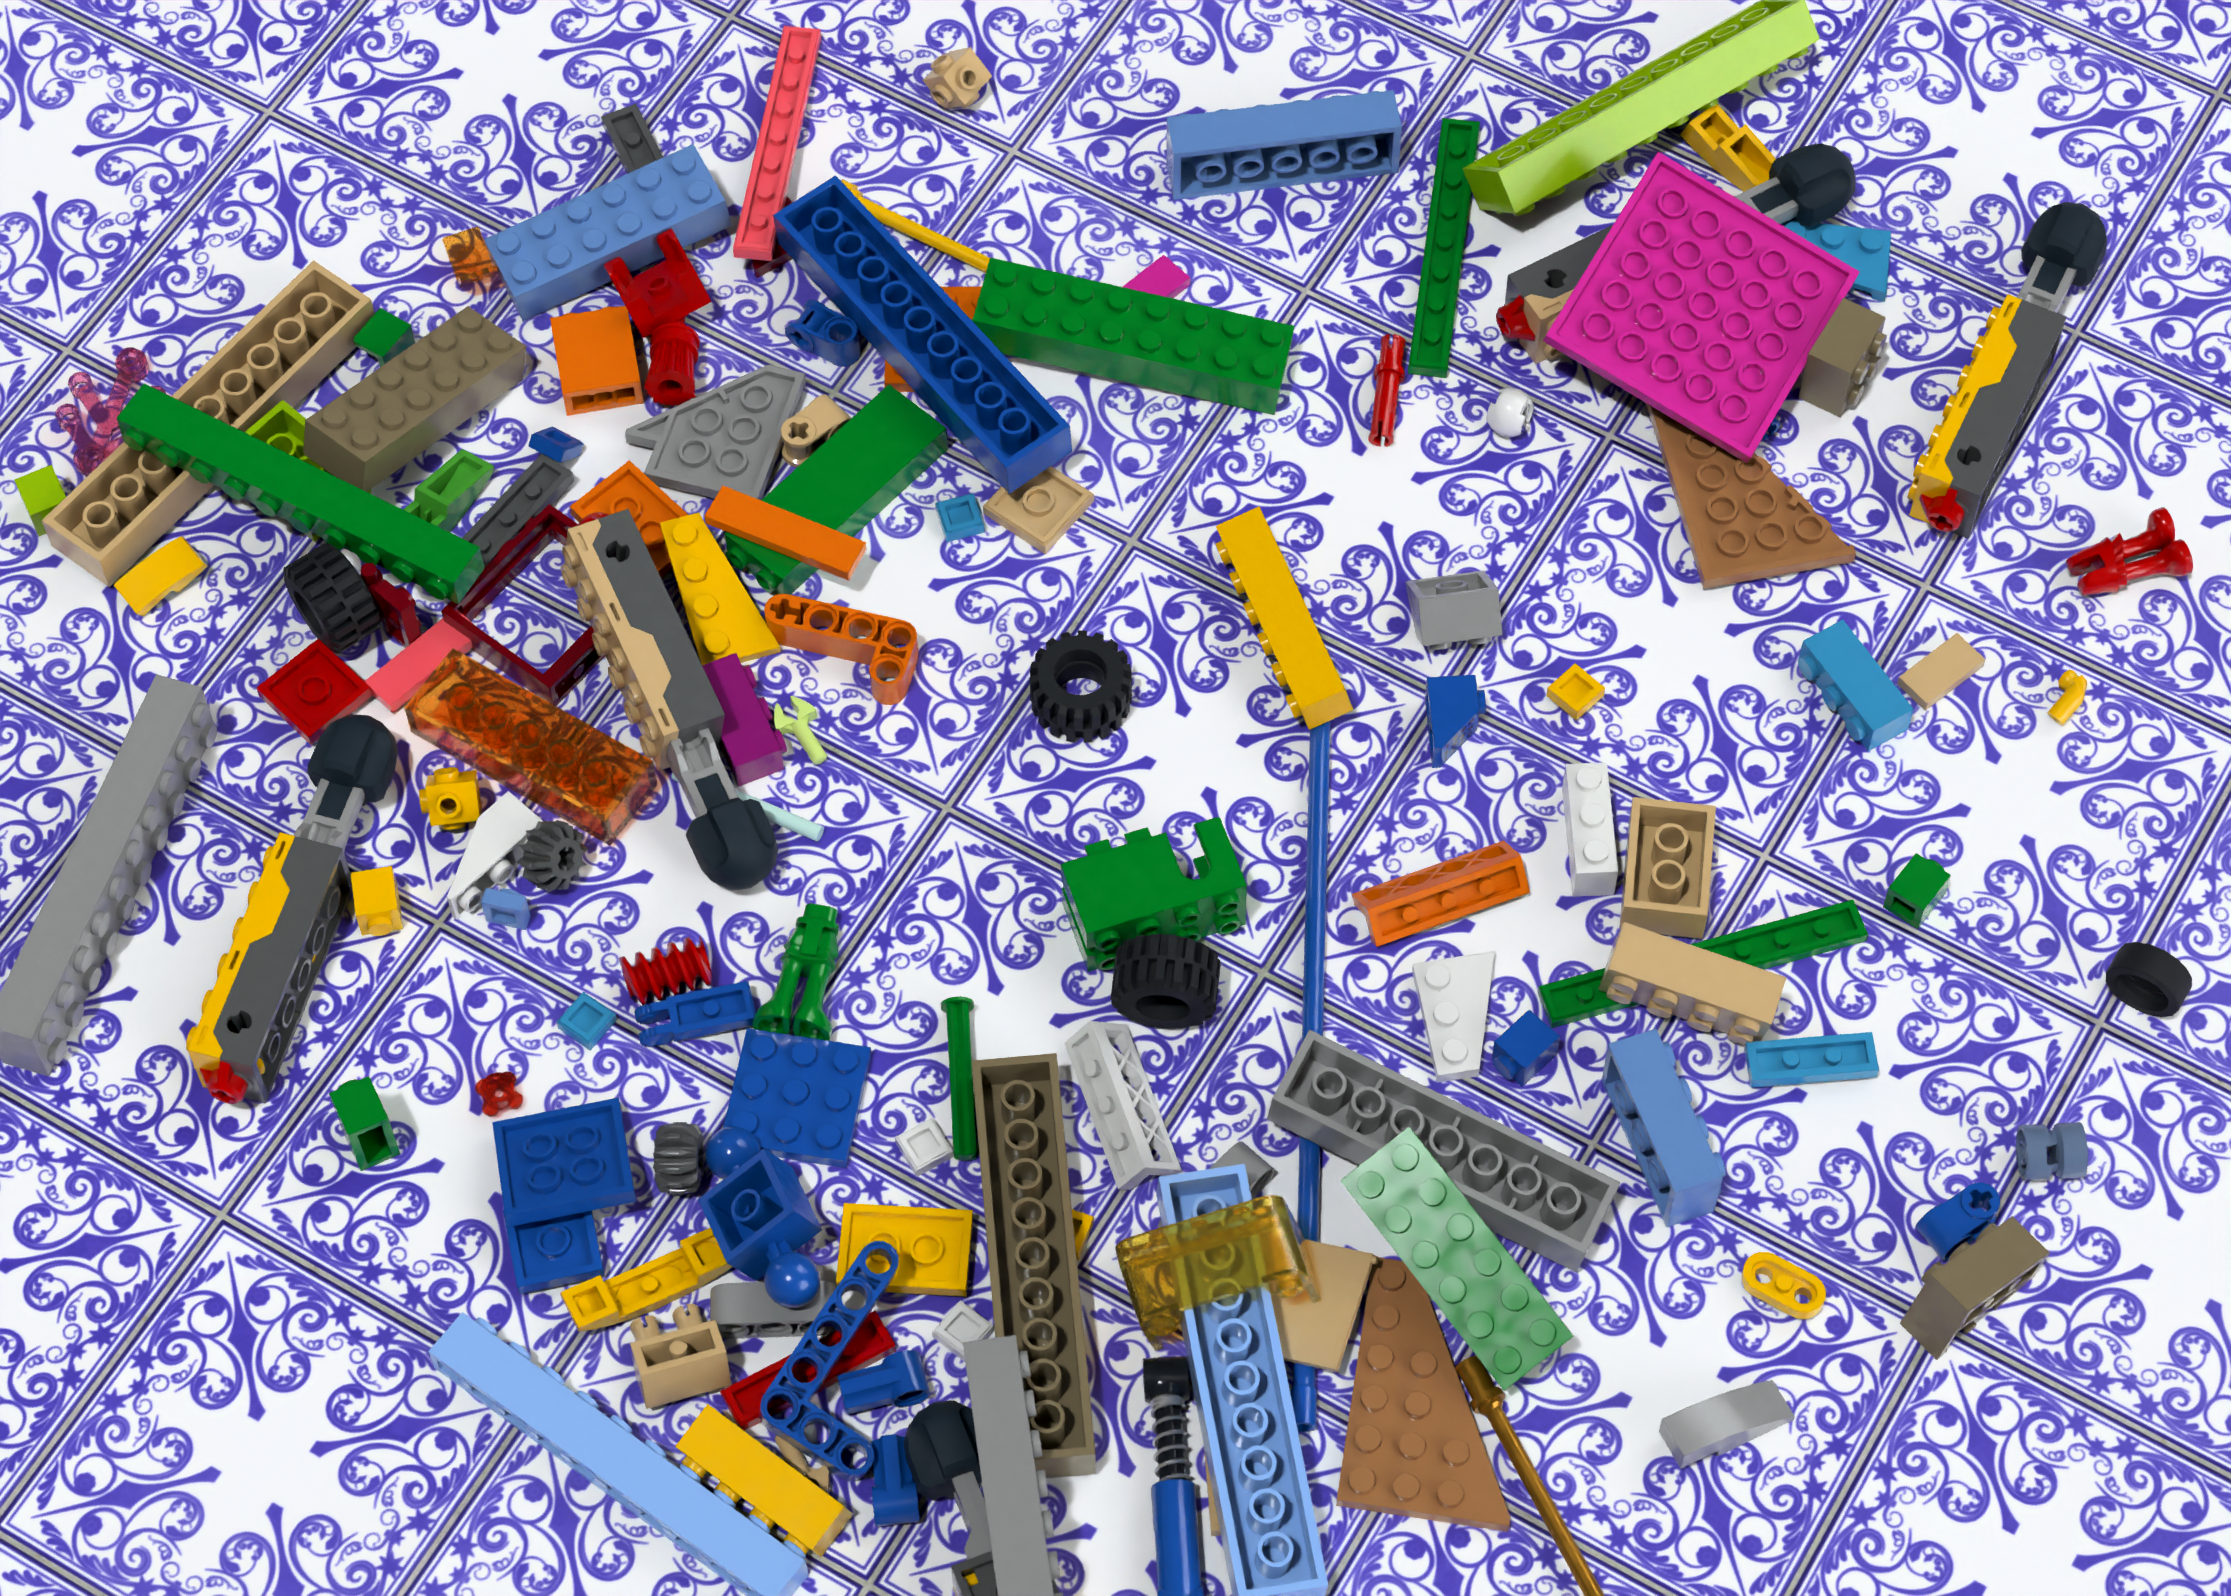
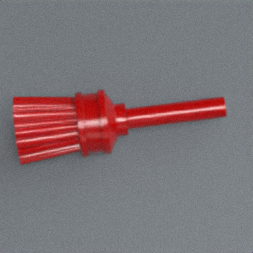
(672, 363)

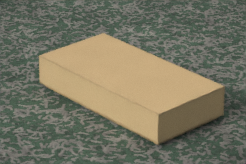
(1941, 671)

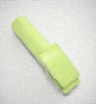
(800, 728)

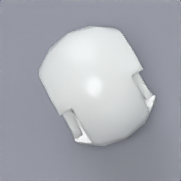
(1510, 412)

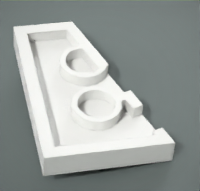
(1454, 1011)

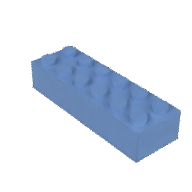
(1283, 144)
(566, 246)

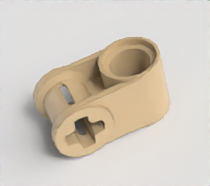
(811, 429)

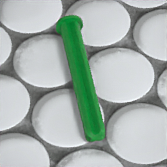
(961, 1077)

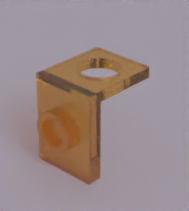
(469, 257)

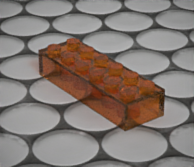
(531, 746)

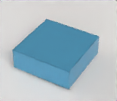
(959, 517)
(586, 1021)

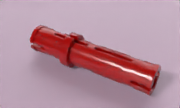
(1388, 375)

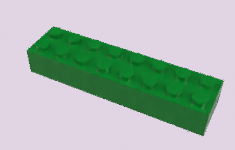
(1134, 336)

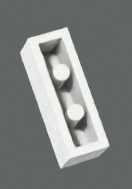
(1589, 829)

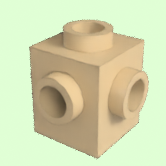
(957, 78)

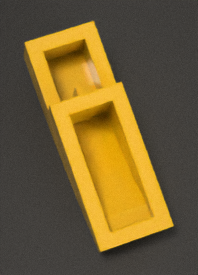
(1729, 150)

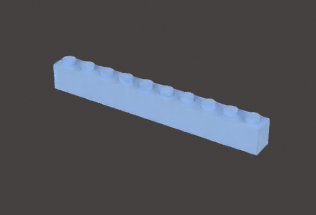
(617, 1461)

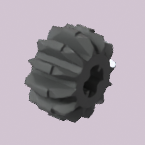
(552, 855)
(678, 1158)

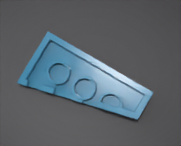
(1856, 246)

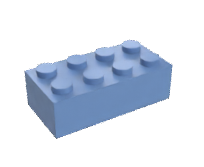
(1663, 1127)

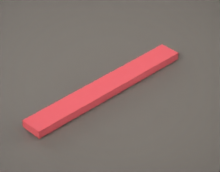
(777, 142)

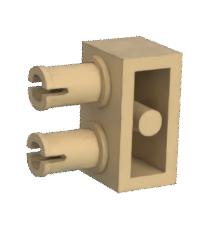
(679, 1361)

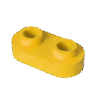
(1785, 1283)

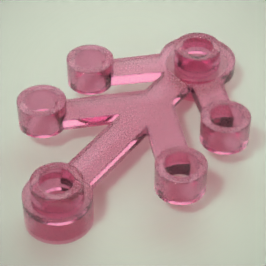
(103, 417)

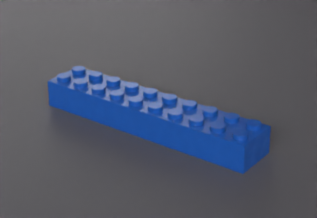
(923, 334)

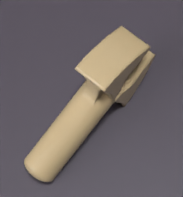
(797, 1461)

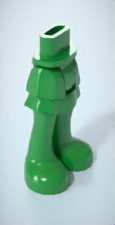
(811, 955)

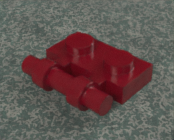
(394, 606)

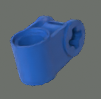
(825, 334)
(1956, 1222)

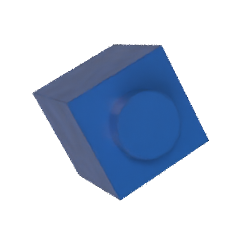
(1525, 1048)

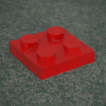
(314, 691)

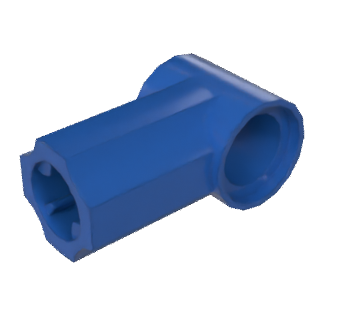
(895, 1381)
(894, 1490)

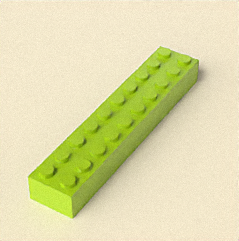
(1640, 106)

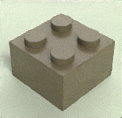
(1843, 358)

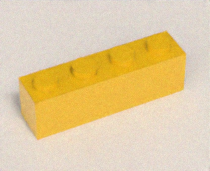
(763, 1480)

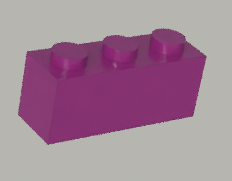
(746, 734)

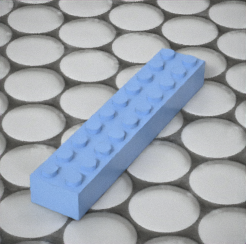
(1247, 1416)

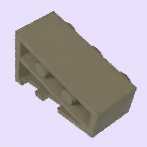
(1972, 1283)

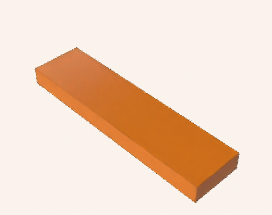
(785, 532)

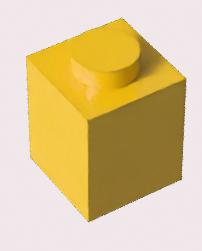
(376, 901)

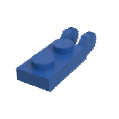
(697, 1014)

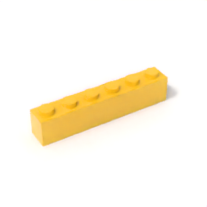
(1283, 618)

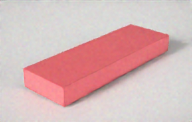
(410, 668)

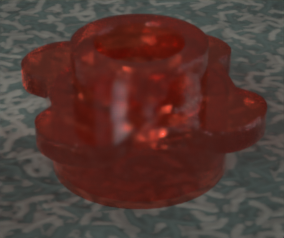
(491, 1085)

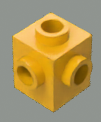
(451, 798)

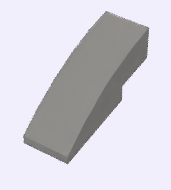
(1724, 1422)

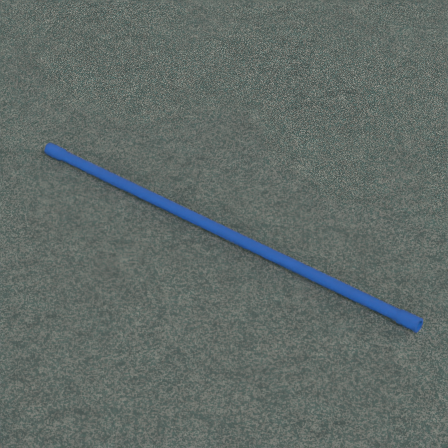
(1303, 1391)

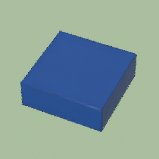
(556, 444)

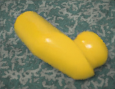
(2071, 699)

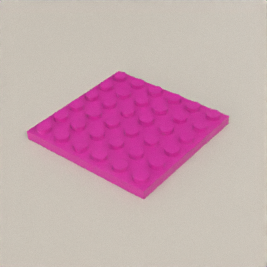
(1701, 307)

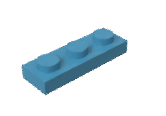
(1811, 1059)

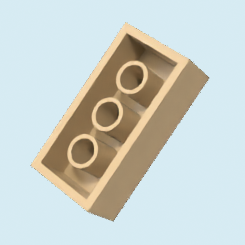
(1691, 984)

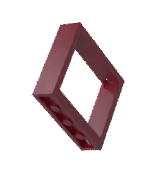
(497, 575)

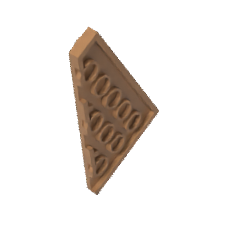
(1409, 1422)

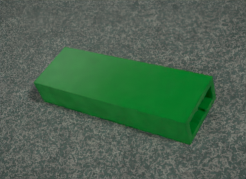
(847, 481)

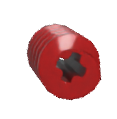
(666, 970)

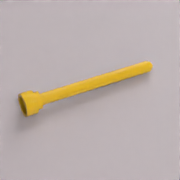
(921, 232)

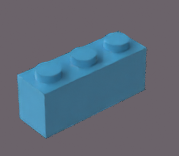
(1854, 685)

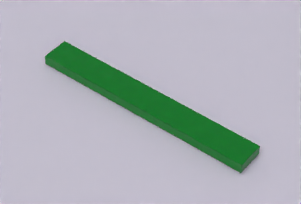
(1443, 250)
(1758, 946)

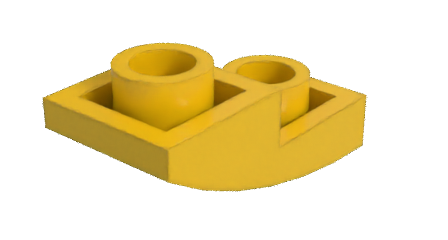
(159, 574)

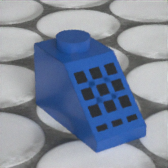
(1452, 713)

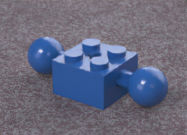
(761, 1216)

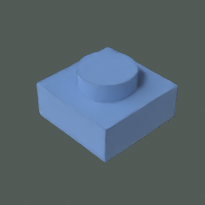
(506, 908)

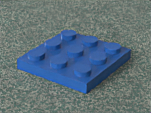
(799, 1095)
(563, 1162)

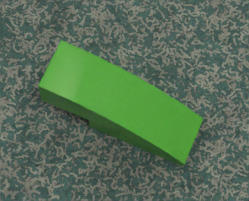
(451, 490)

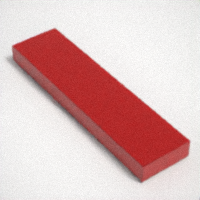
(867, 1347)

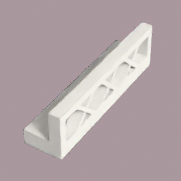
(1114, 1103)

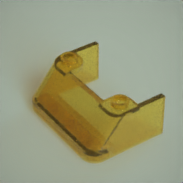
(1213, 1260)

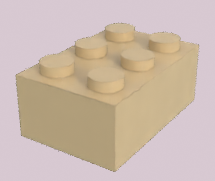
(1668, 867)

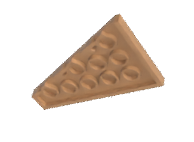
(1740, 513)

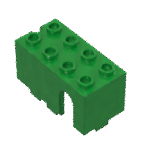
(1143, 892)

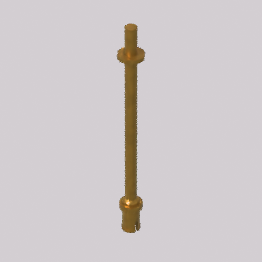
(1488, 1402)

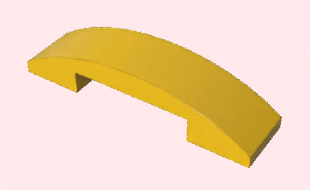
(648, 1286)

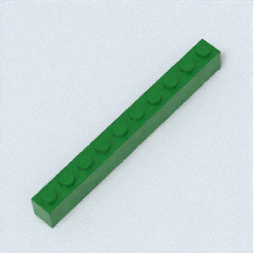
(300, 494)

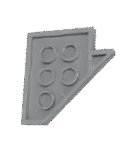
(722, 435)

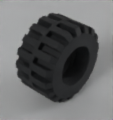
(332, 597)
(1080, 714)
(1165, 981)

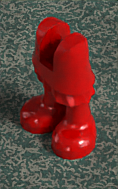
(2109, 556)

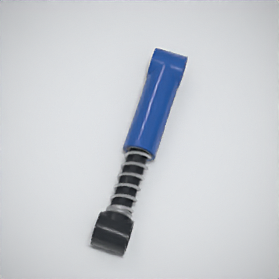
(1173, 1495)

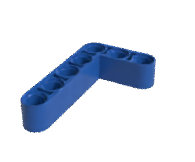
(823, 1359)

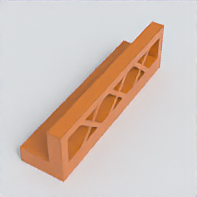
(1442, 892)

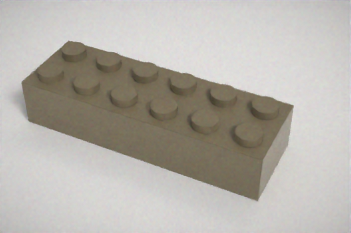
(414, 400)

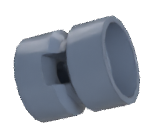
(2066, 1148)

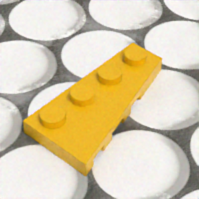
(713, 597)

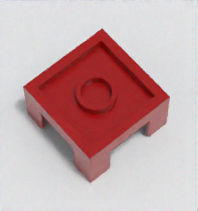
(661, 292)

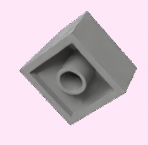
(1454, 609)

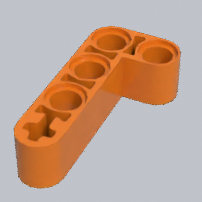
(795, 622)

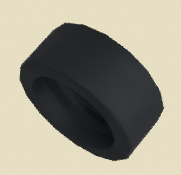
(2148, 979)

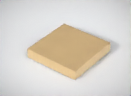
(1040, 508)

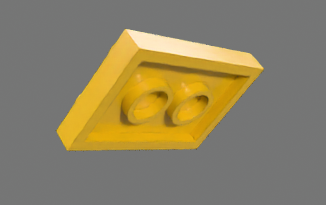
(929, 1243)

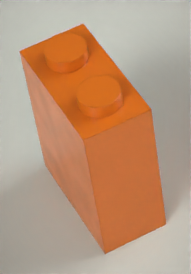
(596, 360)

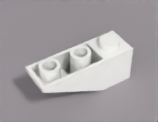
(491, 852)

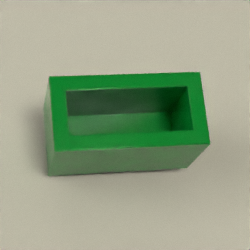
(364, 1122)

